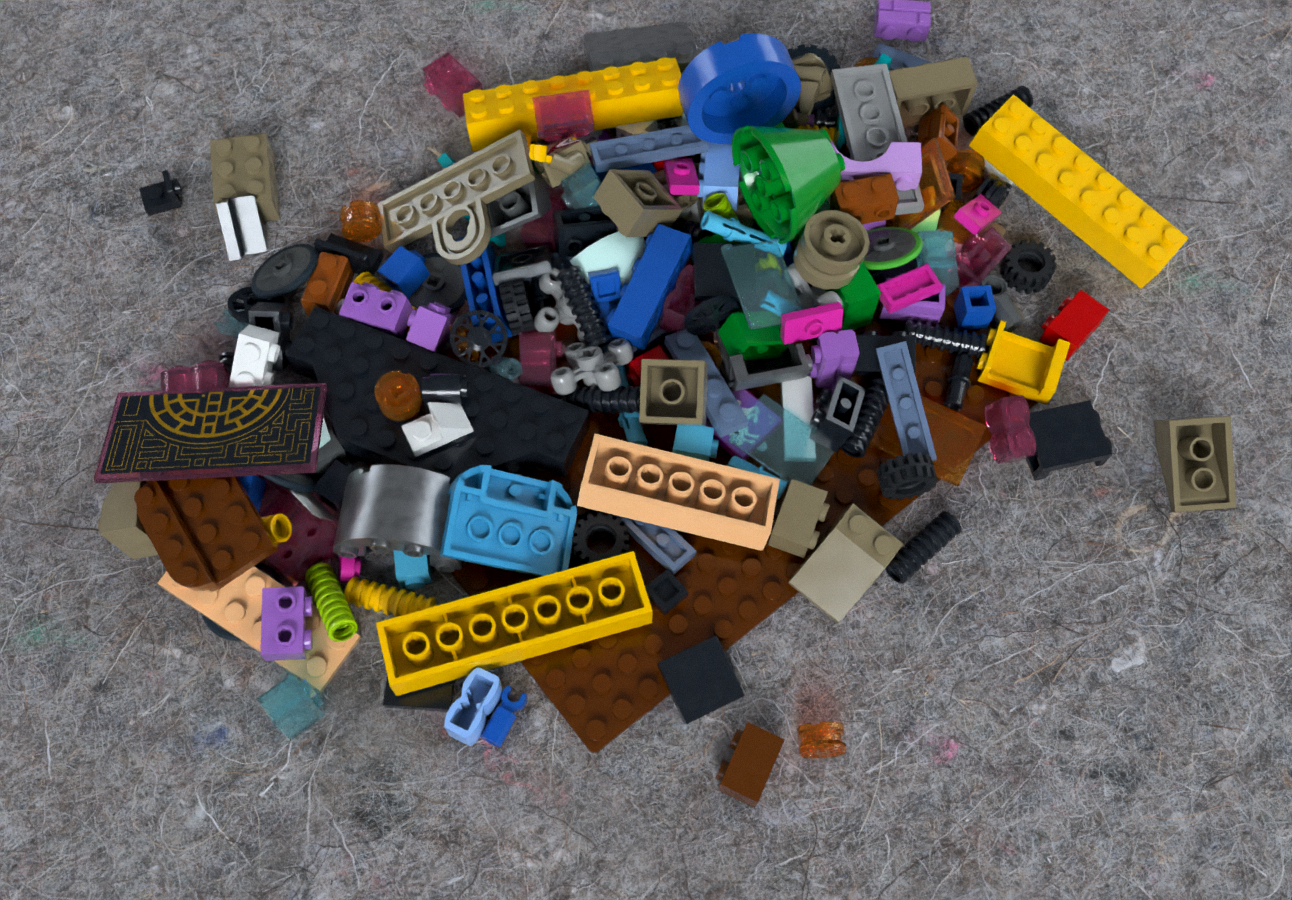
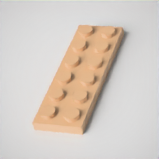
(239, 611)

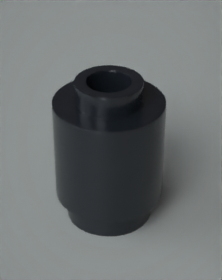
(445, 388)

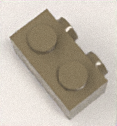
(798, 518)

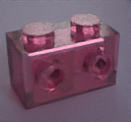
(449, 81)
(563, 115)
(980, 257)
(308, 545)

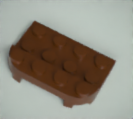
(203, 529)

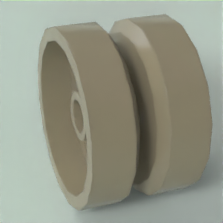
(831, 249)

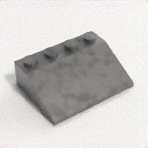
(640, 45)

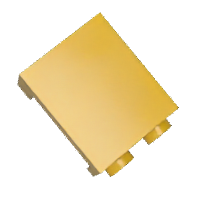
(1022, 364)

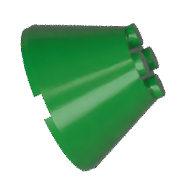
(785, 175)

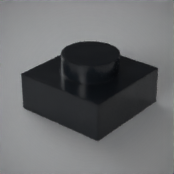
(666, 592)

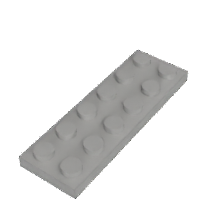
(872, 120)

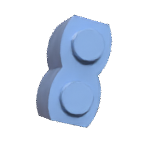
(478, 699)

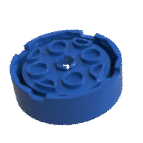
(719, 102)

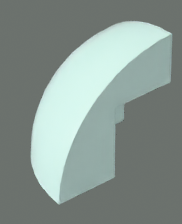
(609, 253)

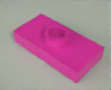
(681, 176)
(977, 214)
(909, 288)
(811, 322)

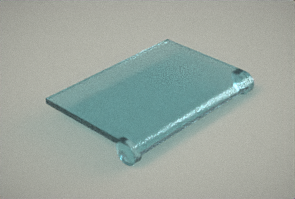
(761, 282)
(781, 442)

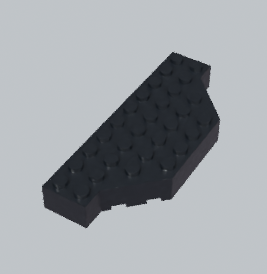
(510, 422)

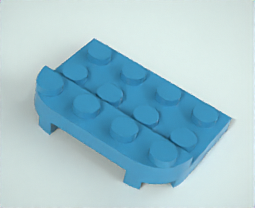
(509, 522)

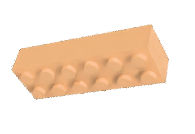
(679, 492)

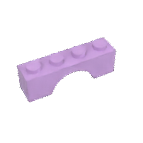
(900, 160)

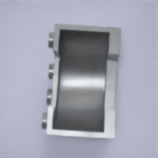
(747, 374)
(395, 511)

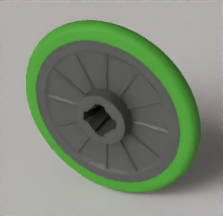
(891, 247)

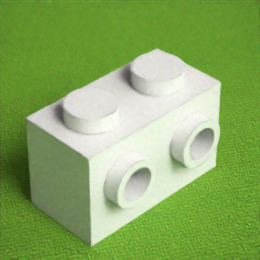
(254, 357)

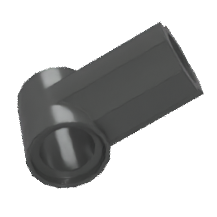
(1005, 308)

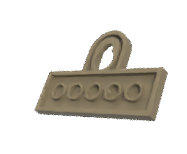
(454, 193)

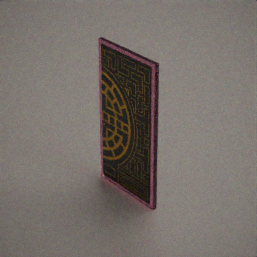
(213, 433)

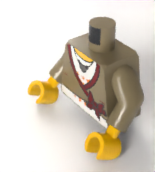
(560, 158)

